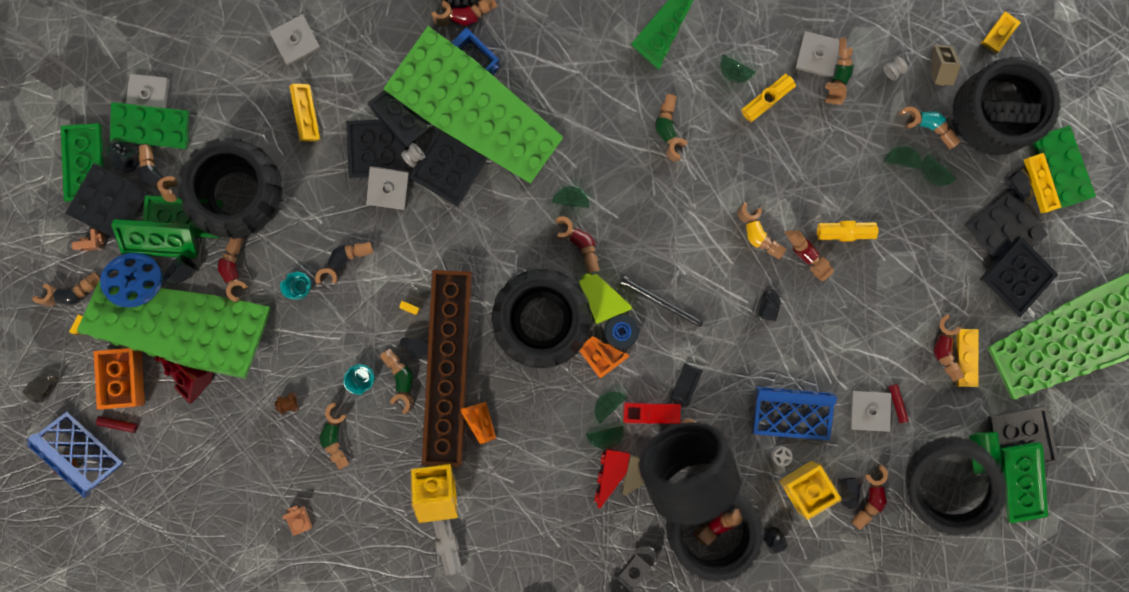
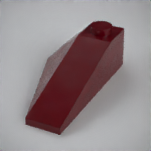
(189, 381)

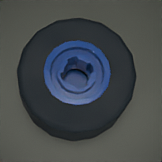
(615, 332)

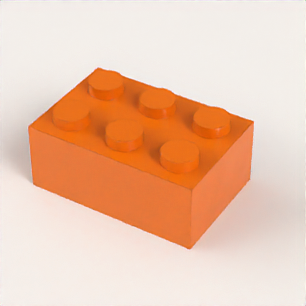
(119, 378)

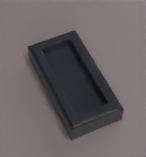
(686, 384)

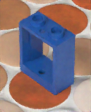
(467, 36)

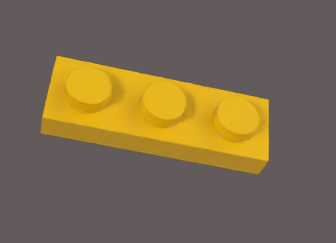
(304, 112)
(1042, 183)
(967, 357)

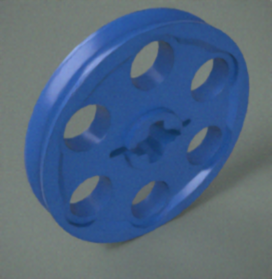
(134, 286)

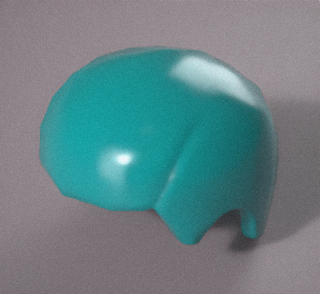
(296, 286)
(358, 379)

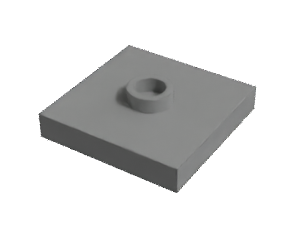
(295, 40)
(817, 54)
(147, 90)
(387, 188)
(870, 411)

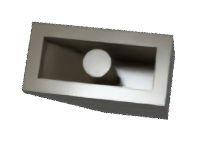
(944, 65)
(632, 478)

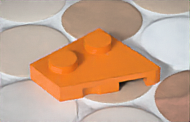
(601, 356)
(480, 422)

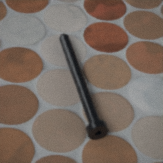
(660, 301)

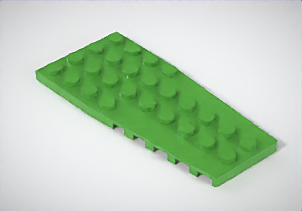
(472, 106)
(182, 328)
(1067, 341)

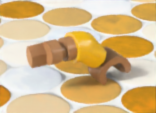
(756, 234)

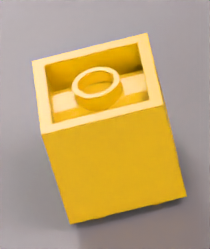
(809, 490)
(434, 493)

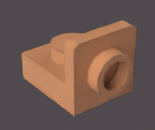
(96, 242)
(297, 520)

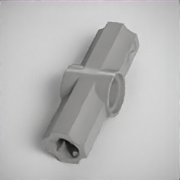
(447, 546)

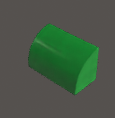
(989, 442)

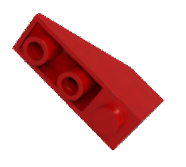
(651, 413)
(614, 469)

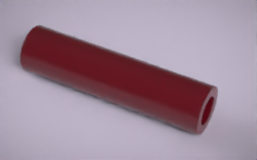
(898, 403)
(116, 424)

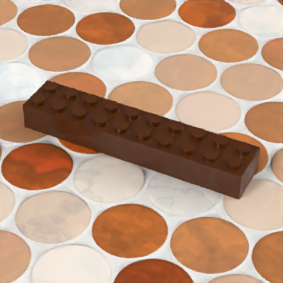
(447, 368)

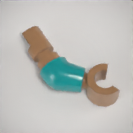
(933, 121)

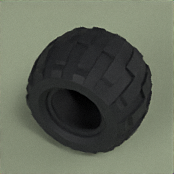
(209, 166)
(532, 285)

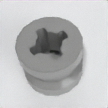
(895, 68)
(413, 155)
(784, 458)

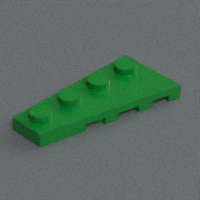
(660, 32)

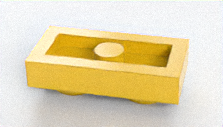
(1000, 32)

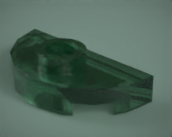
(735, 71)
(904, 157)
(935, 173)
(571, 197)
(607, 404)
(606, 438)

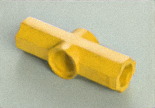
(776, 91)
(847, 231)

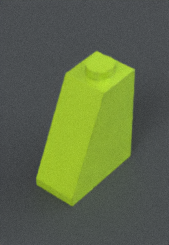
(602, 299)

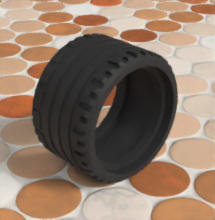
(1036, 86)
(698, 497)
(956, 524)
(730, 566)

